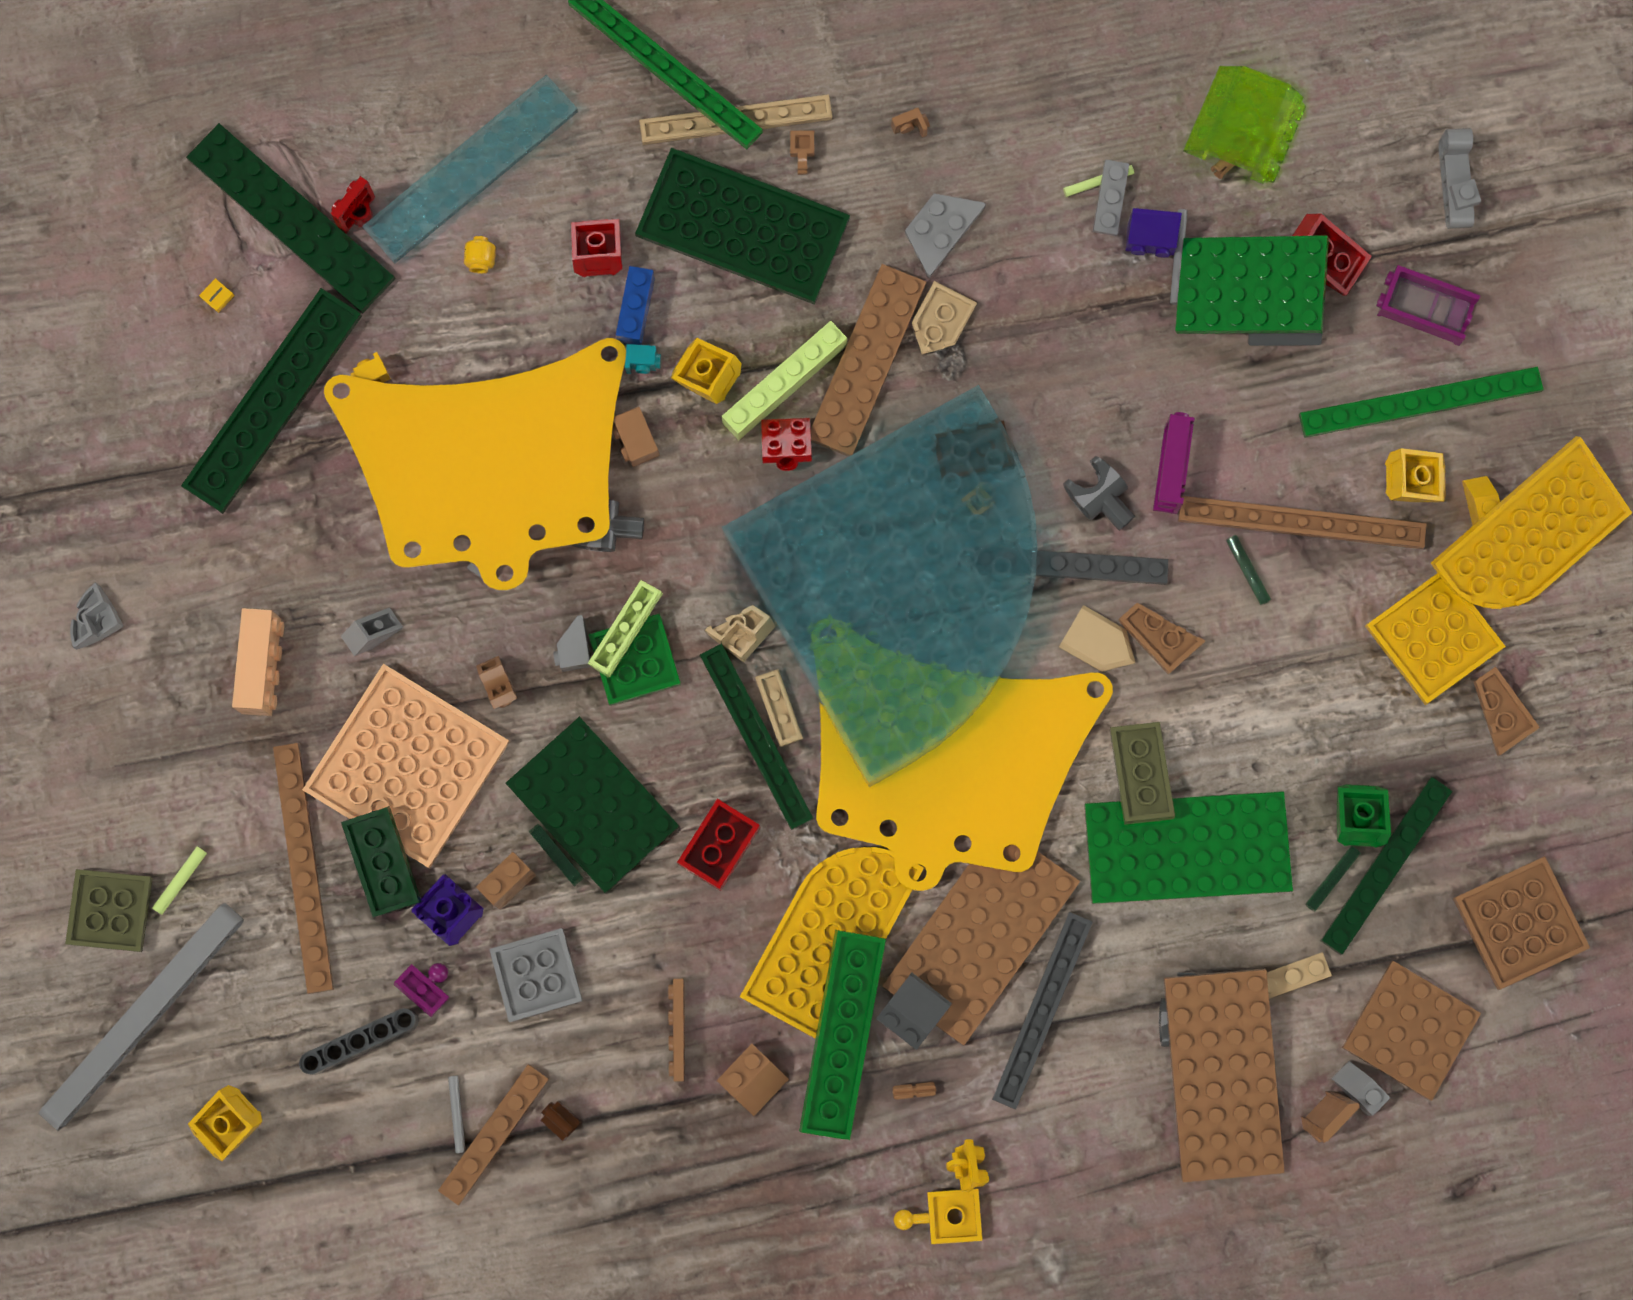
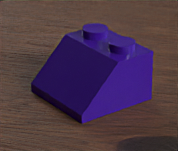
(1153, 232)

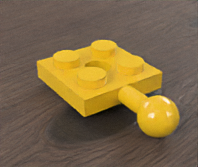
(941, 1229)

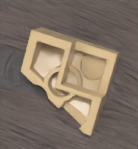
(743, 632)

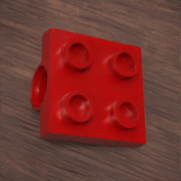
(358, 197)
(786, 442)

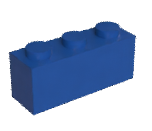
(635, 306)

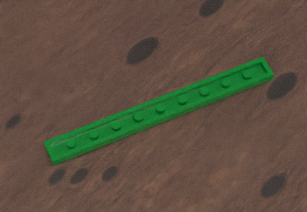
(669, 70)
(1421, 402)

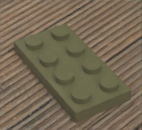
(1142, 773)

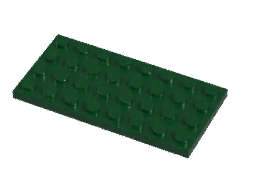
(742, 225)

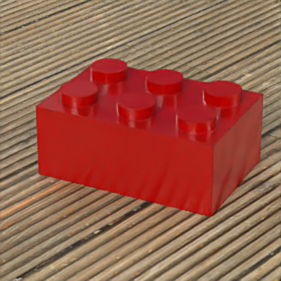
(718, 844)

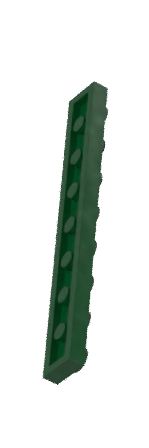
(756, 737)
(1386, 866)

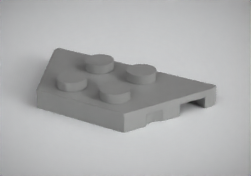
(940, 228)

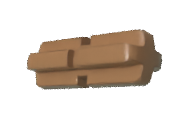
(918, 1090)

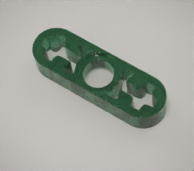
(556, 855)

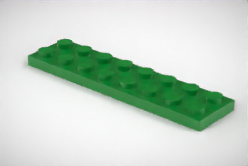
(842, 1035)

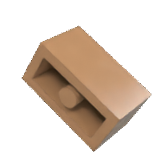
(635, 437)

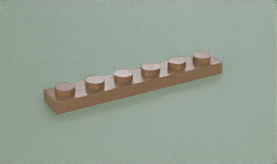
(493, 1134)

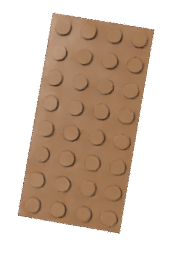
(983, 937)
(1224, 1075)

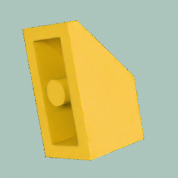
(1480, 497)

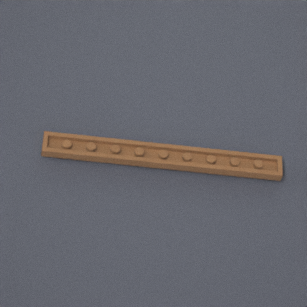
(1302, 522)
(303, 868)

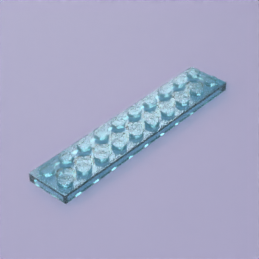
(470, 169)

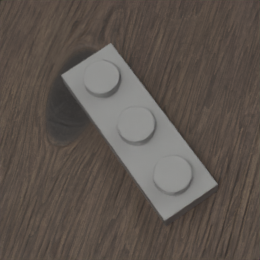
(1110, 197)

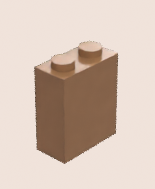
(506, 881)

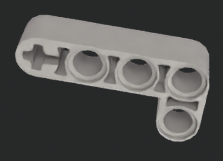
(1455, 168)

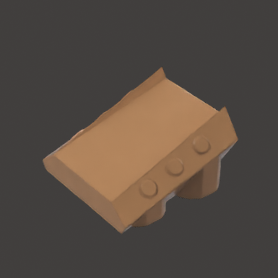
(1329, 1116)

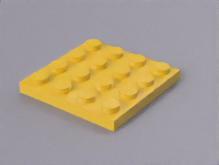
(1434, 638)

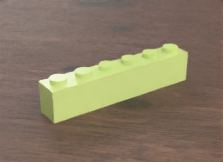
(784, 380)

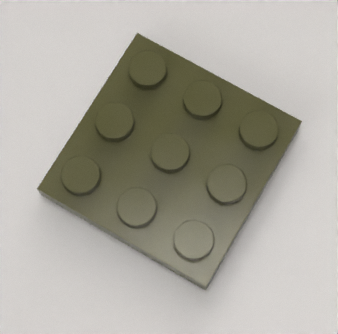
(108, 910)

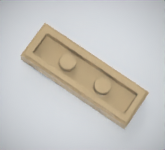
(779, 708)

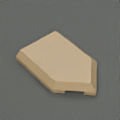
(941, 318)
(1098, 641)

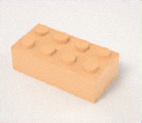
(257, 662)

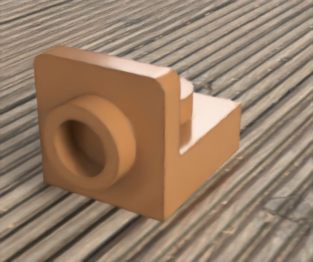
(905, 122)

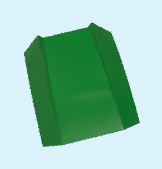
(1363, 815)

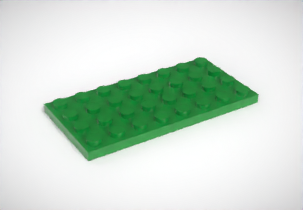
(1206, 851)

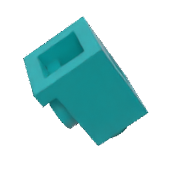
(642, 359)

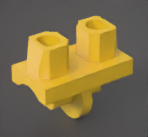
(965, 1166)

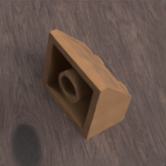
(752, 1080)

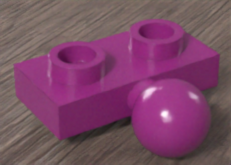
(422, 988)

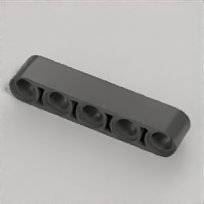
(347, 1046)

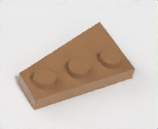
(1503, 711)

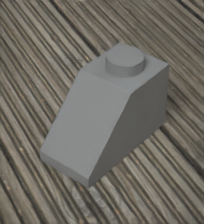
(371, 631)
(573, 647)
(1360, 1088)

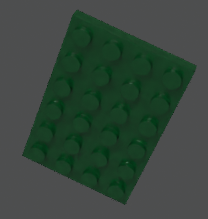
(592, 805)

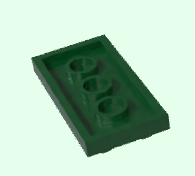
(381, 861)

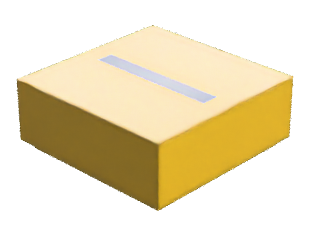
(216, 295)

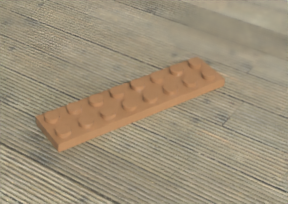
(867, 360)

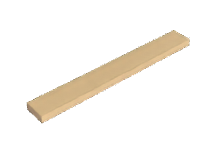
(764, 115)

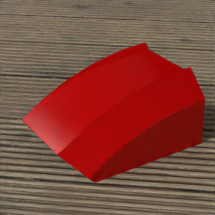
(596, 247)

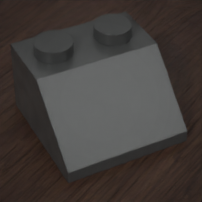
(914, 1011)

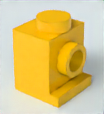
(371, 369)

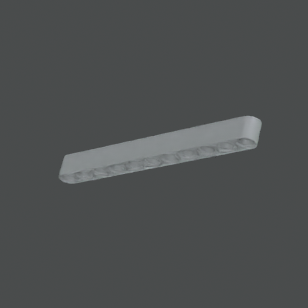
(141, 1017)

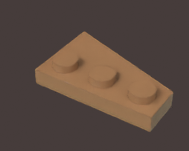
(1160, 638)

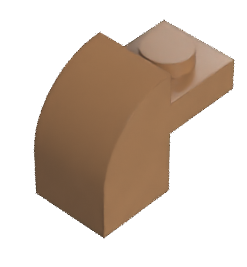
(496, 683)

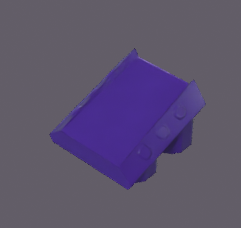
(448, 910)

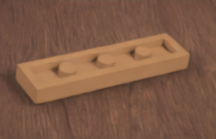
(677, 1041)

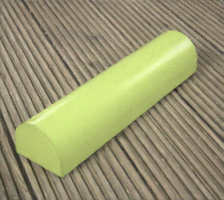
(625, 628)

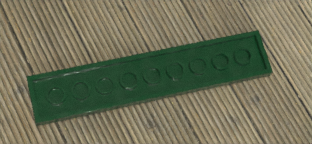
(290, 218)
(271, 400)

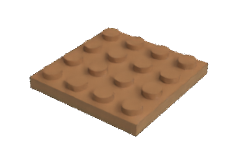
(1521, 923)
(1411, 1030)

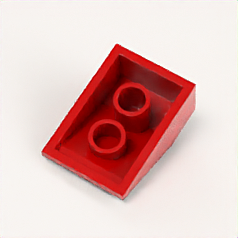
(1345, 256)

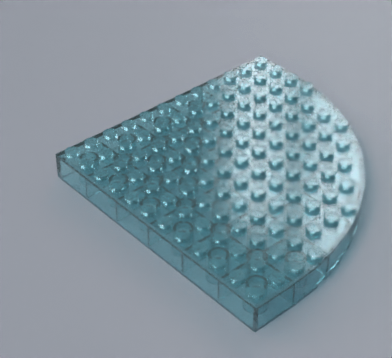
(901, 579)

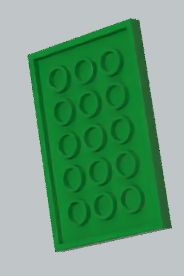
(1252, 285)

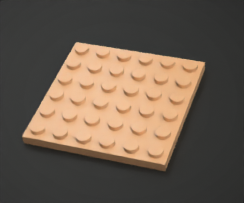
(410, 755)

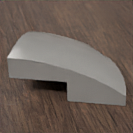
(94, 619)

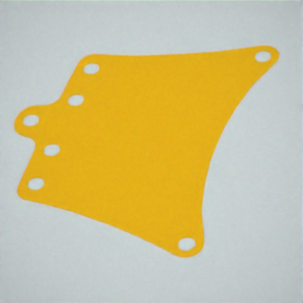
(487, 460)
(983, 782)

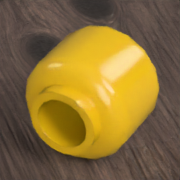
(479, 255)

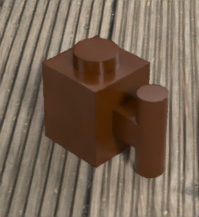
(560, 1120)

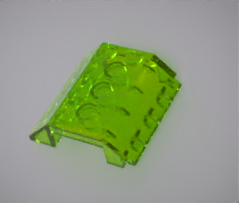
(1247, 121)

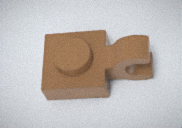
(802, 147)

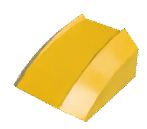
(707, 370)
(1415, 476)
(225, 1122)

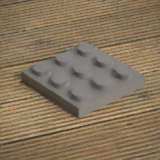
(536, 975)

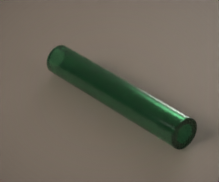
(1248, 570)
(1332, 878)

